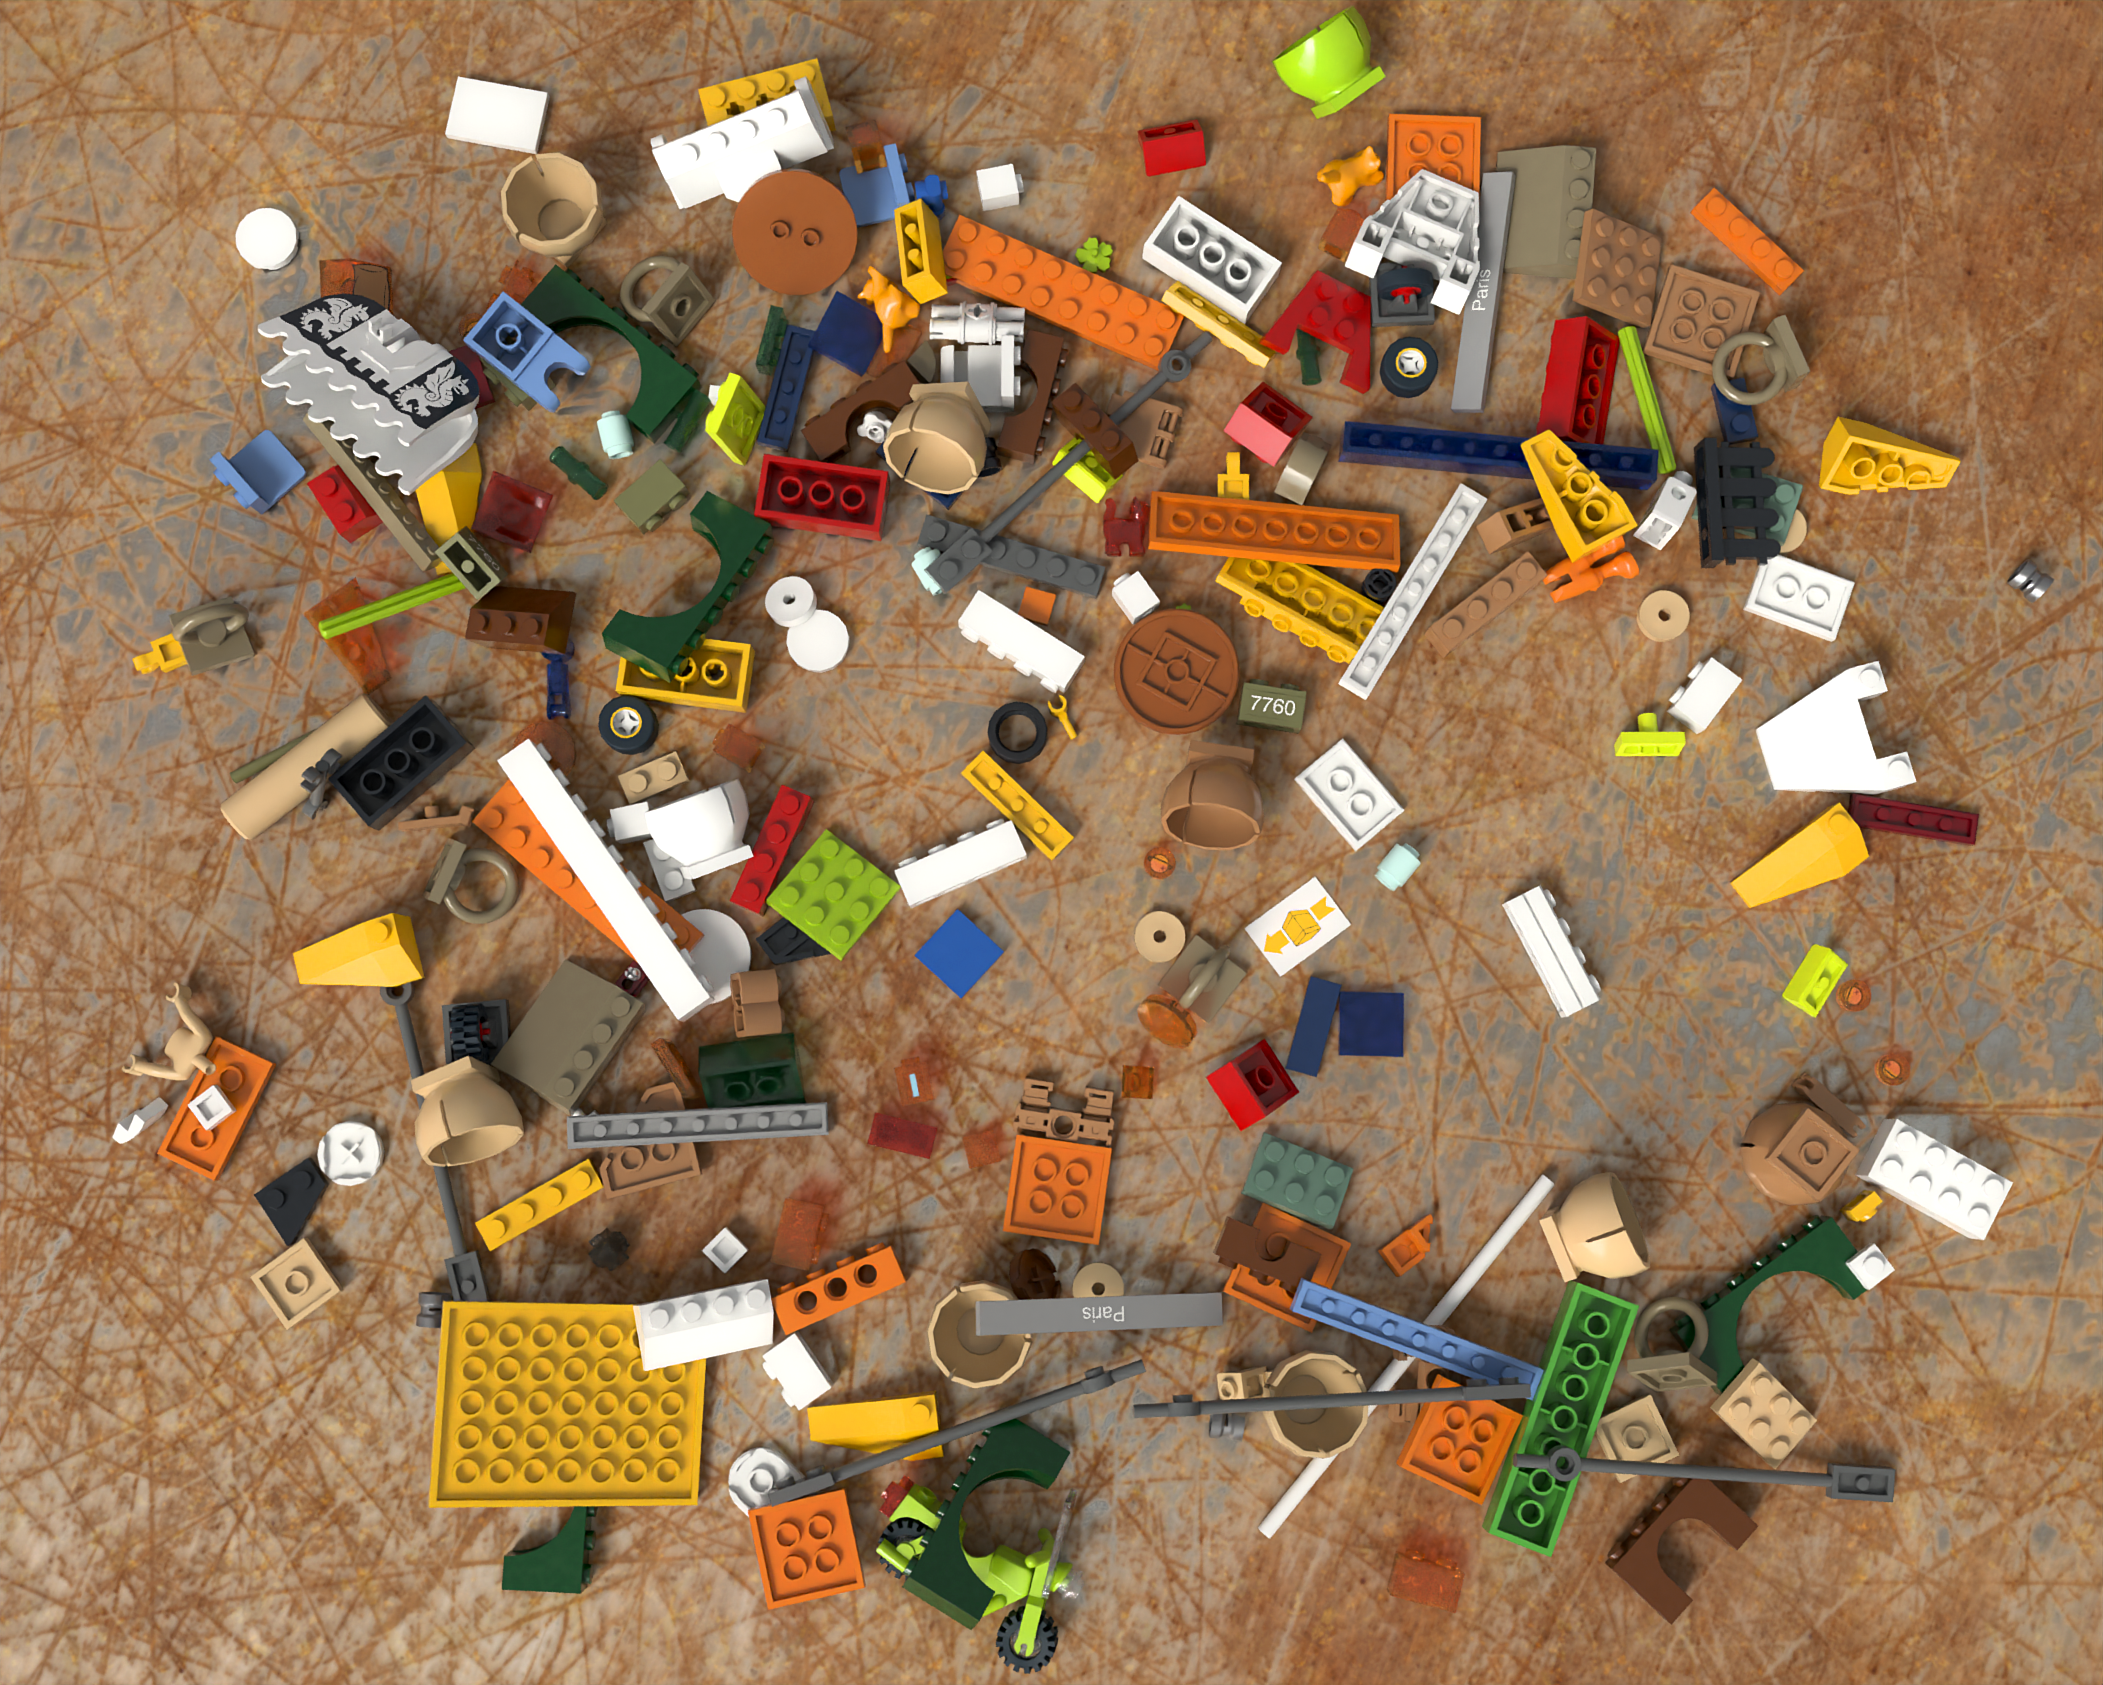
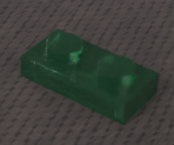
(774, 330)

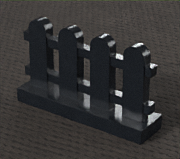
(1713, 518)

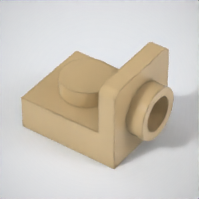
(1242, 1384)

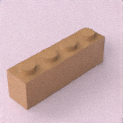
(1485, 604)

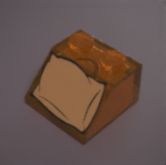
(357, 278)

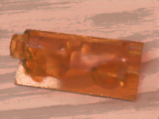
(514, 282)

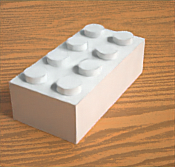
(1211, 259)
(1934, 1179)

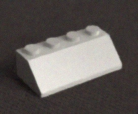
(704, 1324)

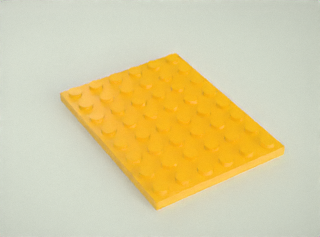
(559, 1411)

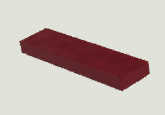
(1913, 819)

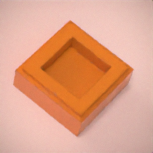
(1037, 606)

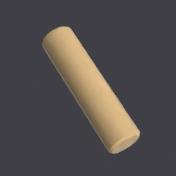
(278, 786)

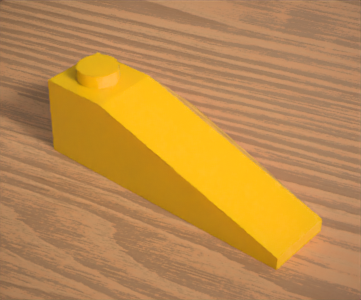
(1869, 458)
(451, 499)
(1578, 503)
(1813, 855)
(365, 955)
(878, 1423)

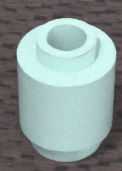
(615, 435)
(922, 560)
(1398, 866)

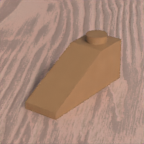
(1515, 525)

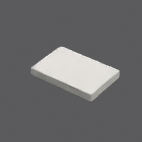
(497, 115)
(1799, 596)
(1349, 794)

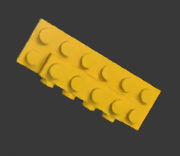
(1303, 603)

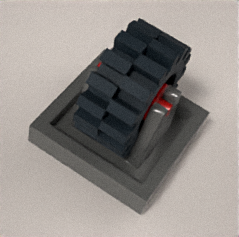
(475, 1029)

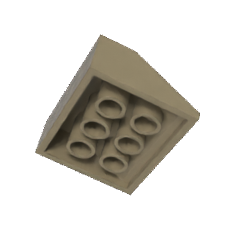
(1547, 208)
(569, 1036)

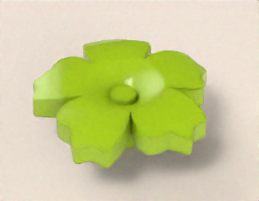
(1094, 256)

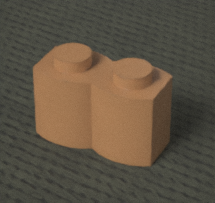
(756, 1003)

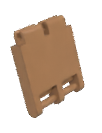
(1147, 426)

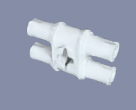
(976, 322)

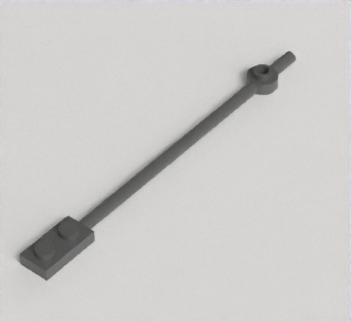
(973, 547)
(466, 1268)
(1475, 1390)
(820, 1478)
(1841, 1480)

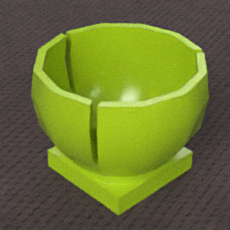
(1330, 63)

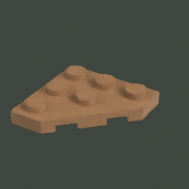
(647, 1166)

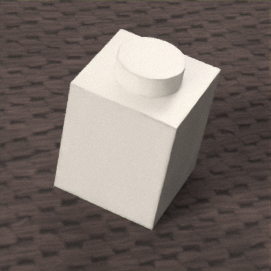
(999, 187)
(1134, 597)
(629, 823)

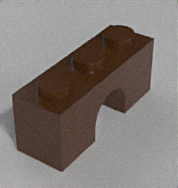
(1086, 420)
(1237, 1247)

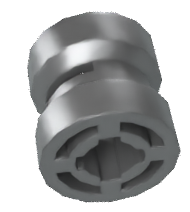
(2030, 581)
(431, 1317)
(1234, 1426)

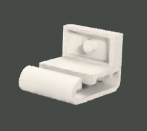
(988, 371)

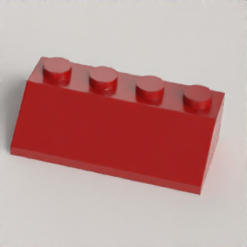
(1578, 381)

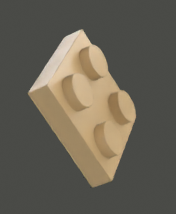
(297, 1283)
(1635, 1434)

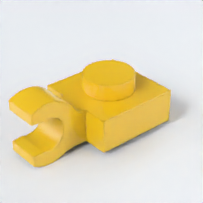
(1233, 483)
(165, 654)

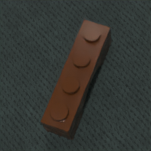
(831, 432)
(1022, 433)

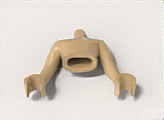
(183, 1048)

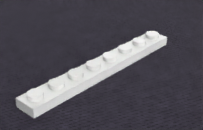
(1412, 592)

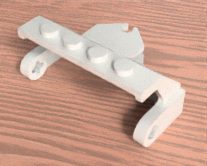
(744, 147)

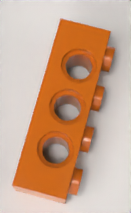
(795, 1316)

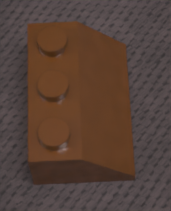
(522, 619)

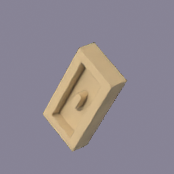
(653, 778)

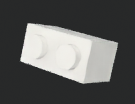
(1703, 695)
(797, 1371)

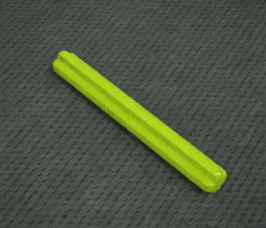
(1646, 398)
(389, 605)

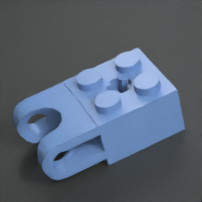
(531, 357)

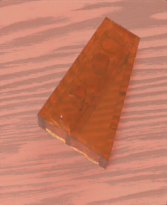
(357, 649)

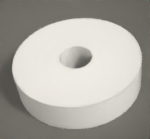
(785, 590)

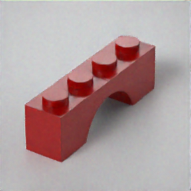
(771, 848)

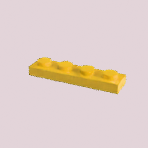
(1219, 323)
(1017, 805)
(540, 1204)

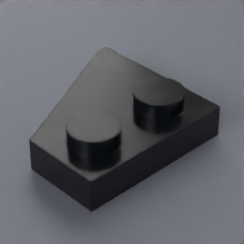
(789, 944)
(293, 1198)

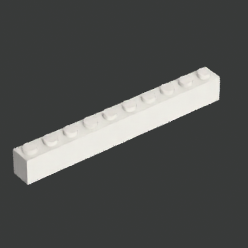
(606, 879)

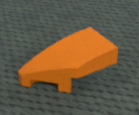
(1408, 1247)

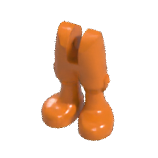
(1587, 578)

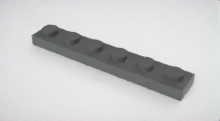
(1020, 558)

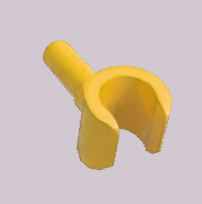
(1063, 717)

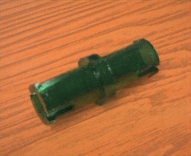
(1308, 355)
(687, 421)
(578, 473)

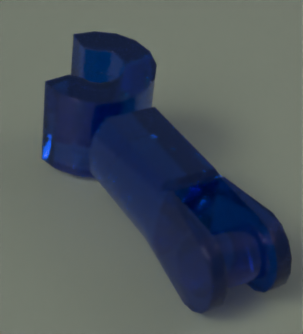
(558, 682)

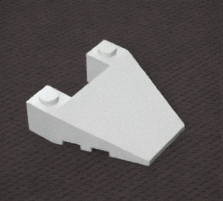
(1427, 226)
(1825, 741)

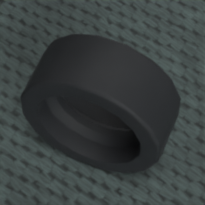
(1003, 713)

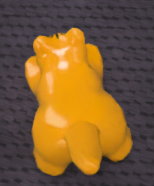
(1348, 175)
(891, 304)

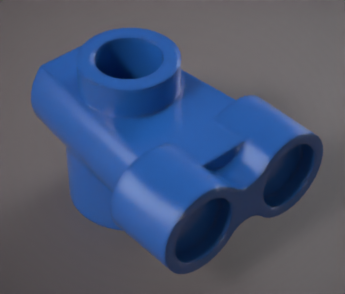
(932, 193)

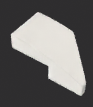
(139, 1120)

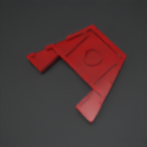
(1334, 316)

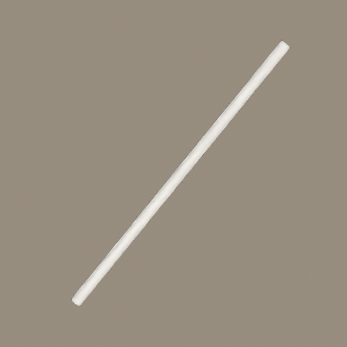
(1436, 1317)

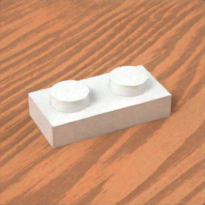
(668, 873)

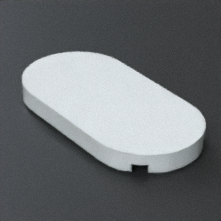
(755, 1476)

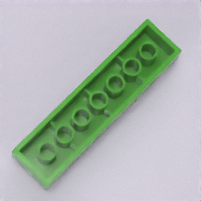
(1565, 1411)

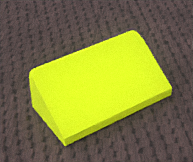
(1087, 473)
(1815, 979)

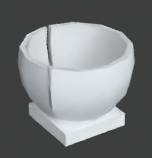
(703, 829)

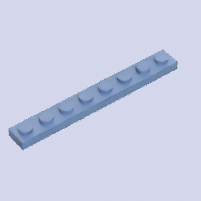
(1410, 1336)

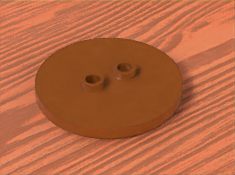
(794, 231)
(1176, 671)

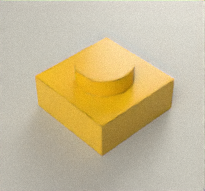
(1862, 1206)

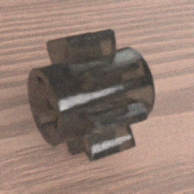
(609, 1249)

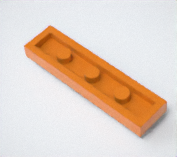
(1747, 241)

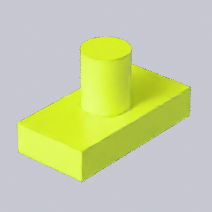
(1648, 740)

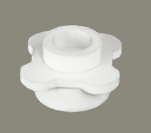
(874, 426)

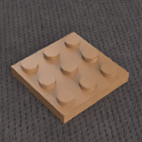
(1617, 268)
(1696, 318)

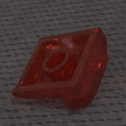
(511, 512)

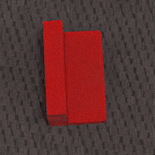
(1172, 147)

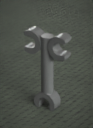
(316, 780)

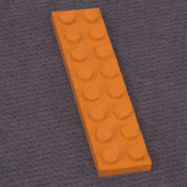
(1060, 292)
(1274, 531)
(521, 834)

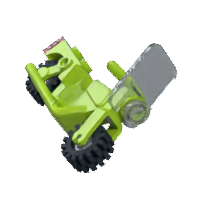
(1025, 1635)

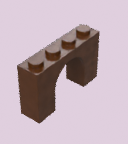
(1637, 1556)

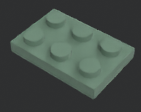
(1783, 502)
(1297, 1181)

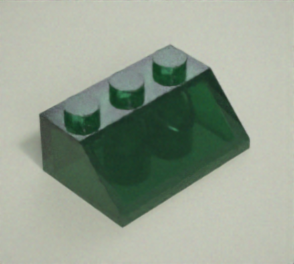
(752, 1072)

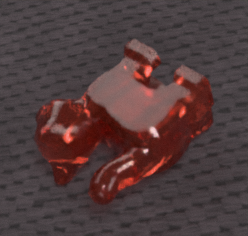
(1125, 531)

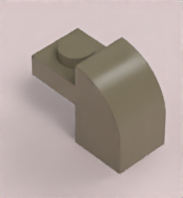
(1302, 468)

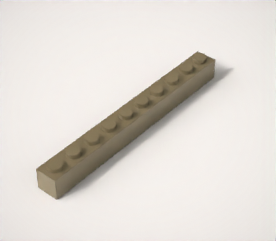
(379, 496)

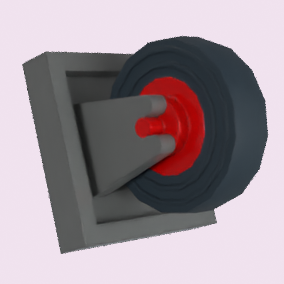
(1401, 296)

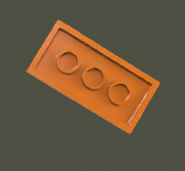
(242, 1079)

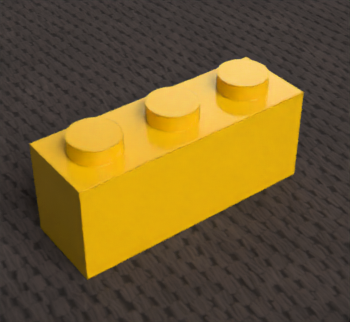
(920, 251)

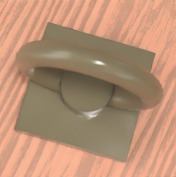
(676, 303)
(1780, 355)
(212, 635)
(449, 873)
(1202, 978)
(1671, 1367)

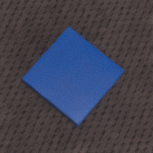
(959, 953)

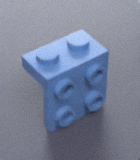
(878, 191)
(260, 472)

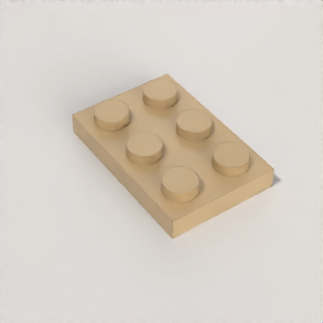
(1763, 1413)

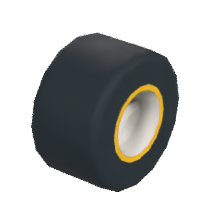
(1415, 357)
(618, 720)

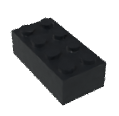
(401, 763)

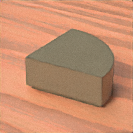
(922, 363)

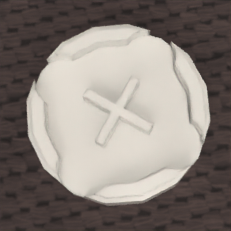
(267, 239)
(819, 642)
(351, 1153)

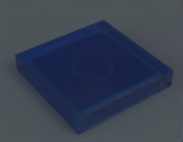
(848, 334)
(1371, 1024)

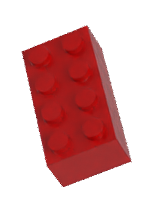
(822, 497)

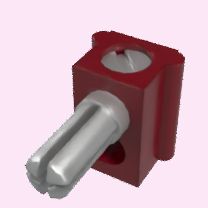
(635, 973)

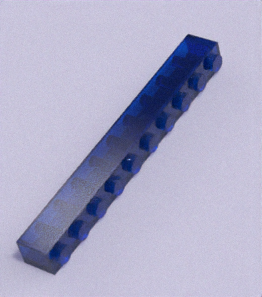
(1485, 454)

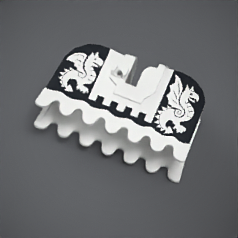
(376, 385)

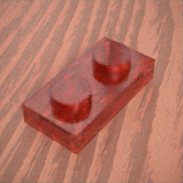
(902, 1135)

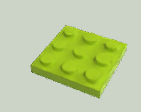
(833, 894)

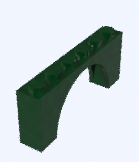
(664, 385)
(668, 641)
(1816, 1249)
(557, 1564)
(942, 1571)

